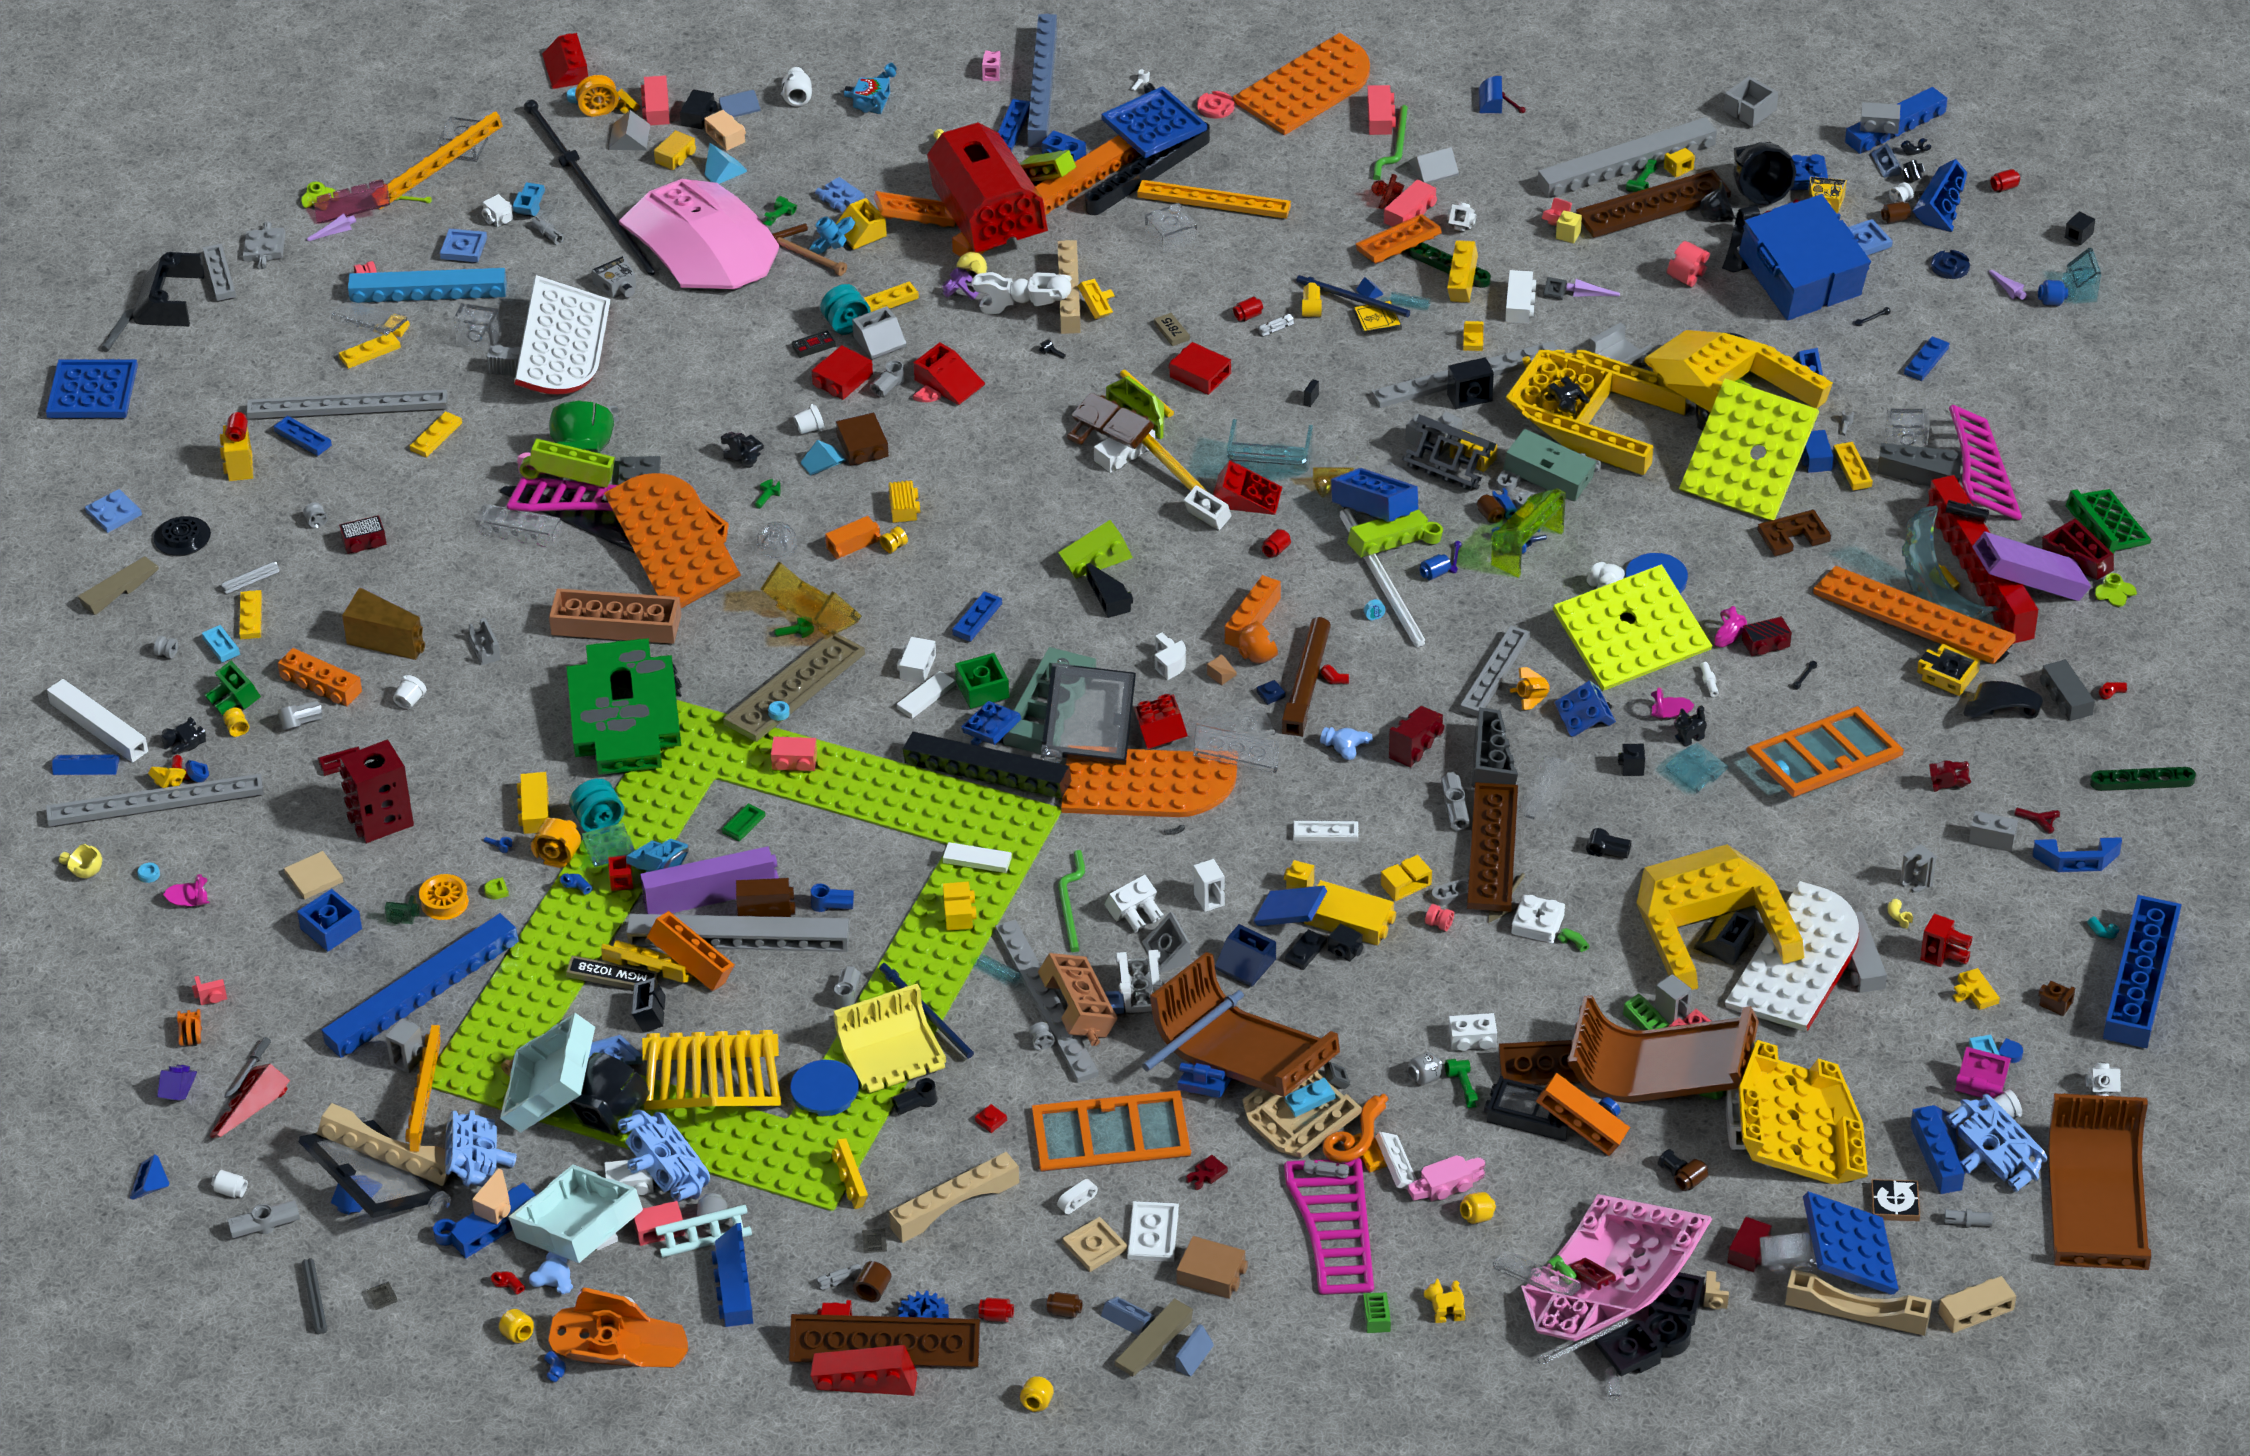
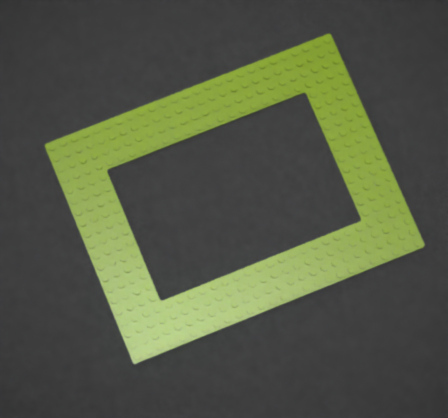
(740, 1142)

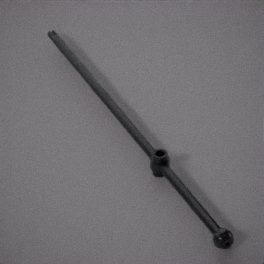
(569, 158)

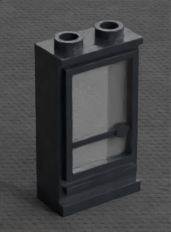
(1516, 1107)

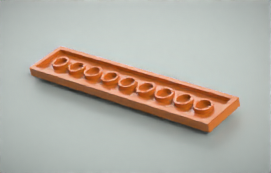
(1914, 614)

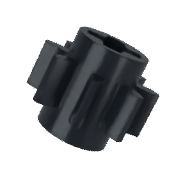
(1912, 171)

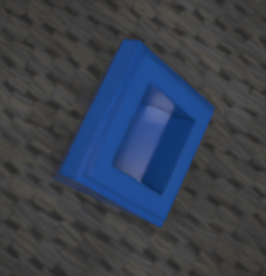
(1369, 289)

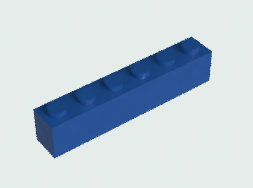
(1913, 112)

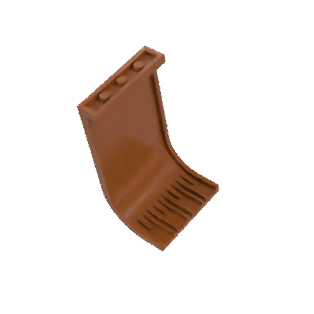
(1236, 1041)
(1662, 1060)
(2098, 1181)

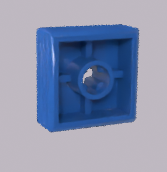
(1808, 167)

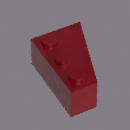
(2080, 544)
(1414, 735)

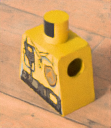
(1831, 189)

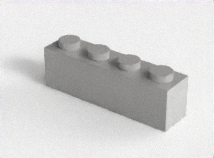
(1866, 964)

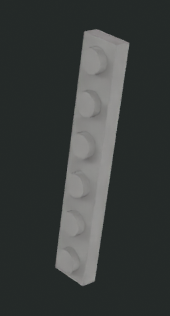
(1495, 670)

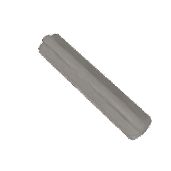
(250, 577)

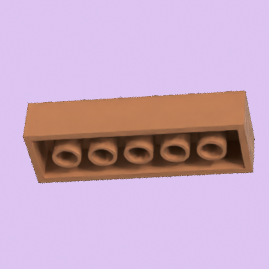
(615, 615)

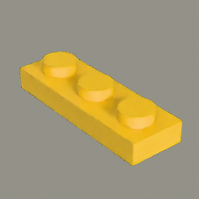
(892, 297)
(369, 350)
(436, 434)
(1852, 465)
(250, 614)
(849, 1173)

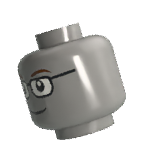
(1424, 1068)

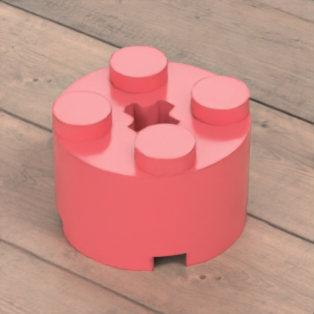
(1688, 263)

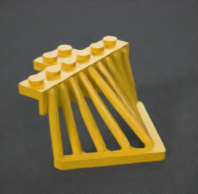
(711, 1047)

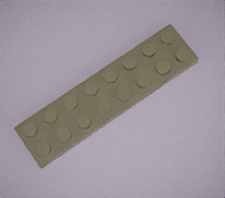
(795, 685)

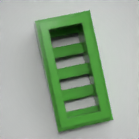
(1638, 1005)
(1377, 1325)

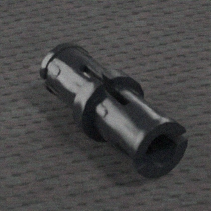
(1967, 511)

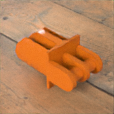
(189, 1023)

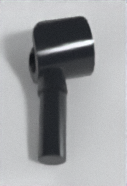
(1048, 346)

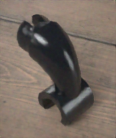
(1910, 149)

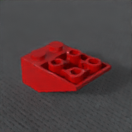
(947, 373)
(1246, 490)
(1160, 720)

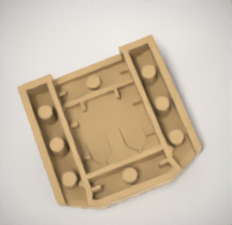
(1300, 1134)

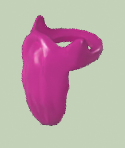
(1731, 628)
(1669, 706)
(189, 893)

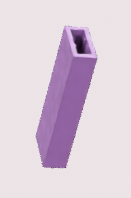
(2031, 566)
(704, 881)

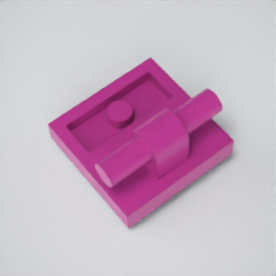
(1982, 1073)

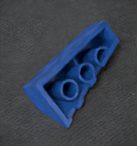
(1941, 196)
(1938, 1147)
(733, 1278)

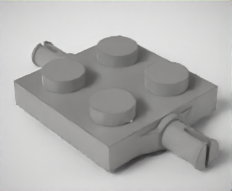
(264, 244)

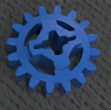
(924, 1306)

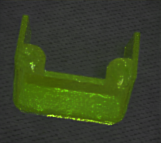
(1539, 510)

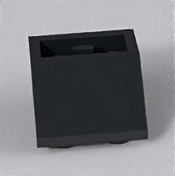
(1727, 937)

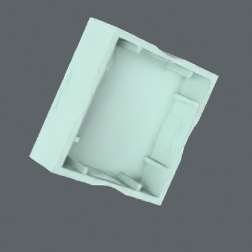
(547, 1072)
(575, 1213)

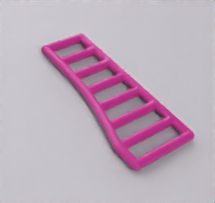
(1993, 458)
(554, 504)
(1315, 1236)

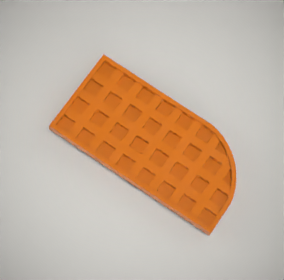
(1307, 84)
(672, 536)
(1148, 785)

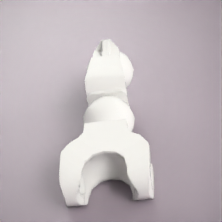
(1040, 289)

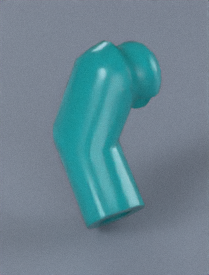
(2107, 932)

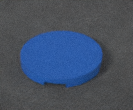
(1673, 567)
(824, 1087)

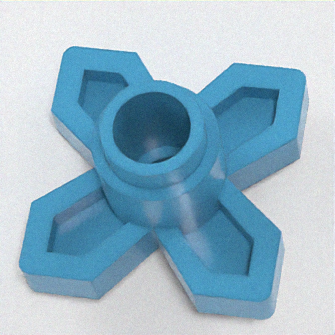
(831, 233)

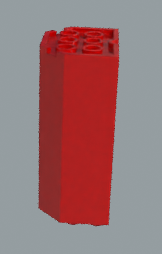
(985, 187)

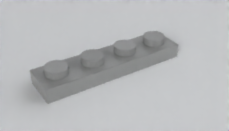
(219, 272)

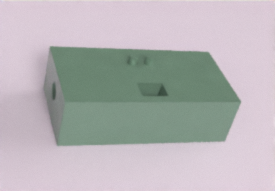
(1549, 464)

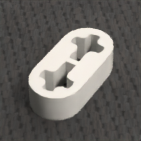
(1077, 1196)

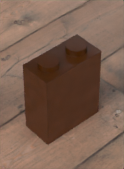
(862, 439)
(765, 898)

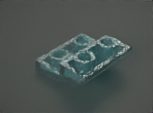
(1696, 767)
(606, 843)

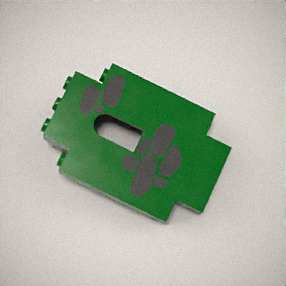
(623, 731)

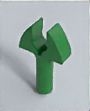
(765, 486)
(802, 627)

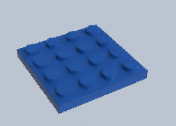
(1154, 122)
(92, 388)
(1850, 1243)

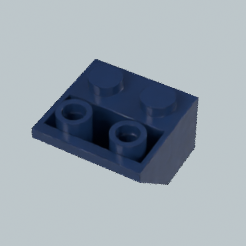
(1246, 955)

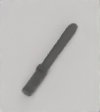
(113, 336)
(255, 1057)

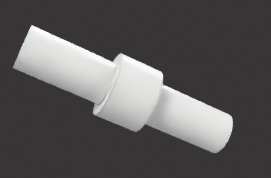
(1709, 679)

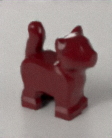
(1944, 774)

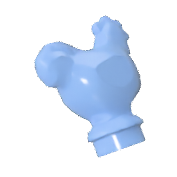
(1345, 740)
(553, 1273)

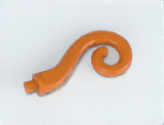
(1369, 1113)

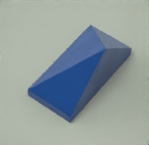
(149, 1178)

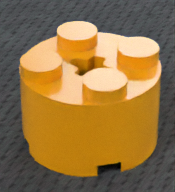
(556, 842)

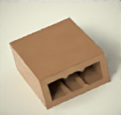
(1211, 1267)

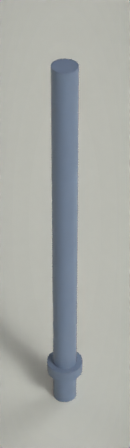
(1229, 1002)

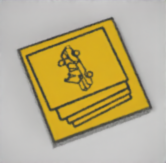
(1375, 320)

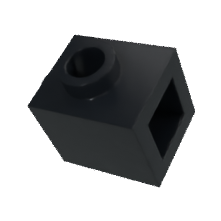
(2079, 228)
(1632, 759)
(1345, 942)

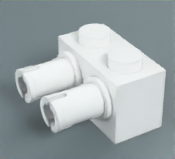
(1132, 897)

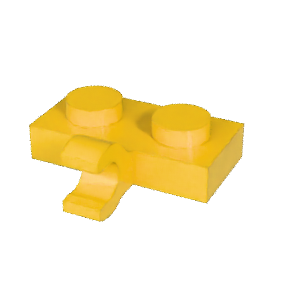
(1095, 298)
(1976, 987)

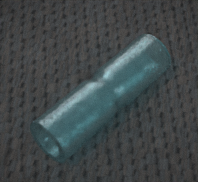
(1407, 300)
(997, 968)

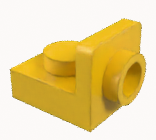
(1473, 336)

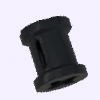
(1671, 1162)

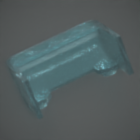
(1270, 457)

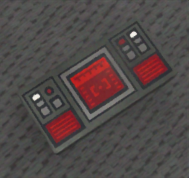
(813, 344)

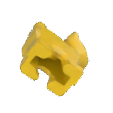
(1446, 1302)

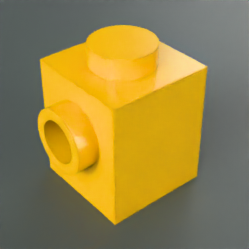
(1299, 875)

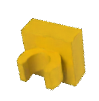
(626, 102)

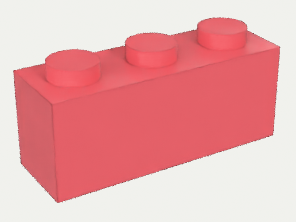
(655, 99)
(1380, 111)
(1410, 203)

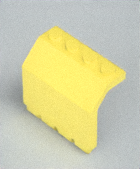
(888, 1039)

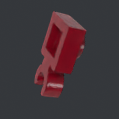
(1207, 1170)

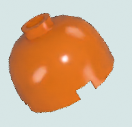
(1256, 645)

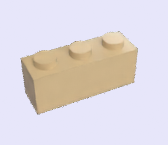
(1977, 1304)

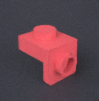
(1556, 210)
(209, 992)

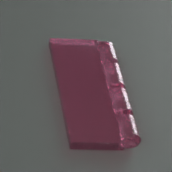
(352, 203)

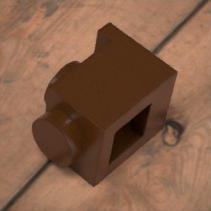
(2056, 997)

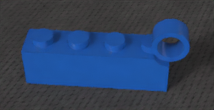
(476, 1232)

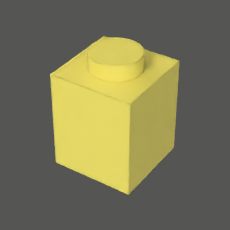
(1568, 226)

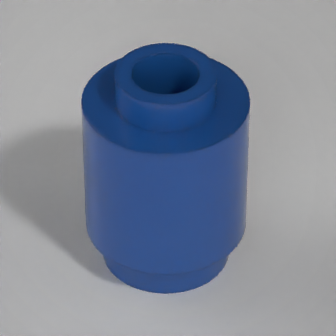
(1435, 566)

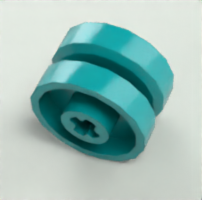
(843, 305)
(596, 805)

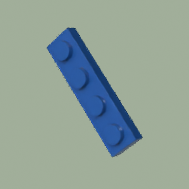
(1014, 121)

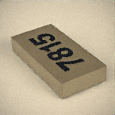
(1171, 329)

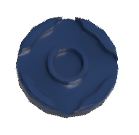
(1950, 264)

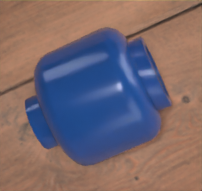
(2052, 292)

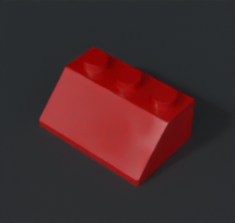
(565, 61)

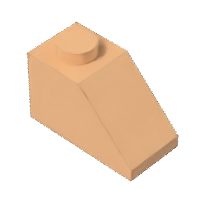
(492, 1199)

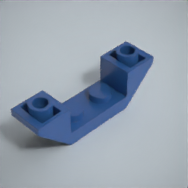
(2077, 861)

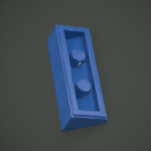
(85, 764)

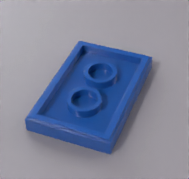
(1290, 906)

